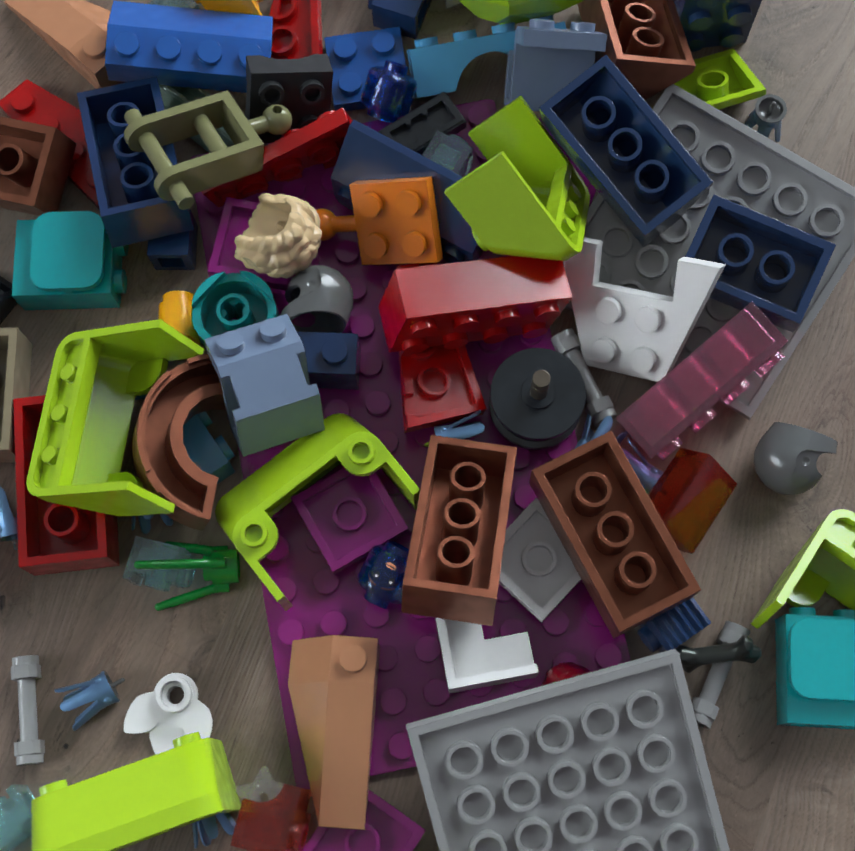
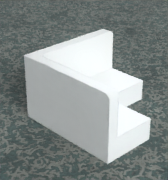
(480, 663)

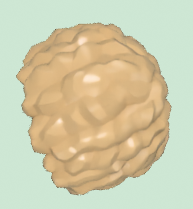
(280, 236)

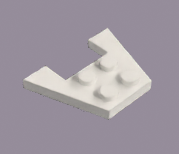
(635, 328)

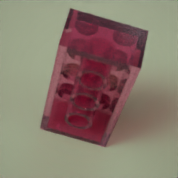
(701, 381)

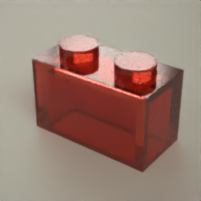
(691, 496)

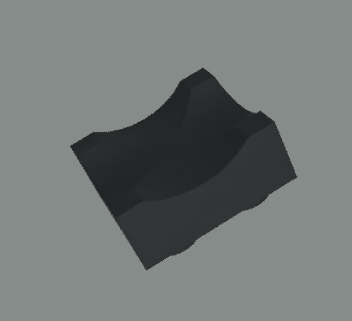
(297, 84)

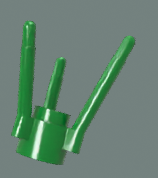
(218, 565)

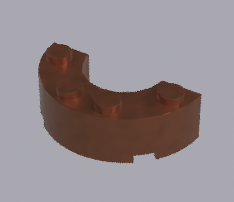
(158, 440)

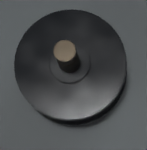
(536, 398)

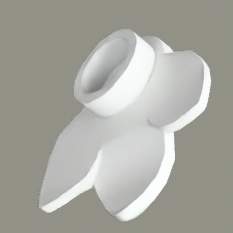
(167, 721)

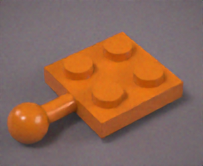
(392, 221)

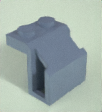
(549, 59)
(266, 384)

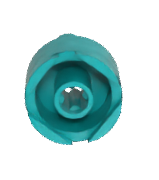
(231, 296)

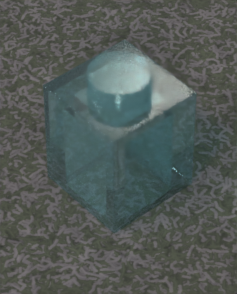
(450, 153)

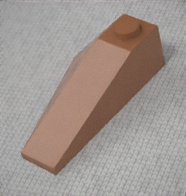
(73, 30)
(334, 711)

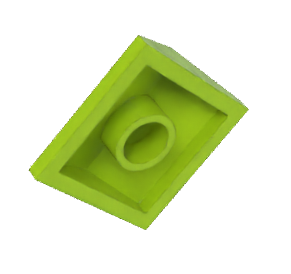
(722, 80)

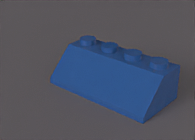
(184, 45)

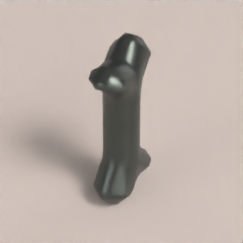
(740, 650)

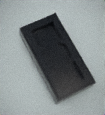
(420, 125)

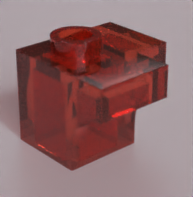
(275, 823)

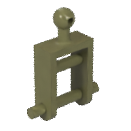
(203, 118)

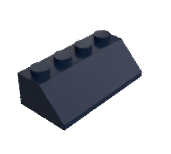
(624, 150)
(374, 156)

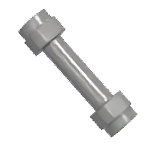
(598, 406)
(704, 705)
(30, 748)

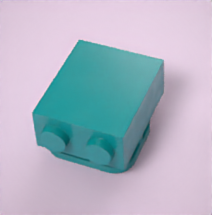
(67, 263)
(815, 669)

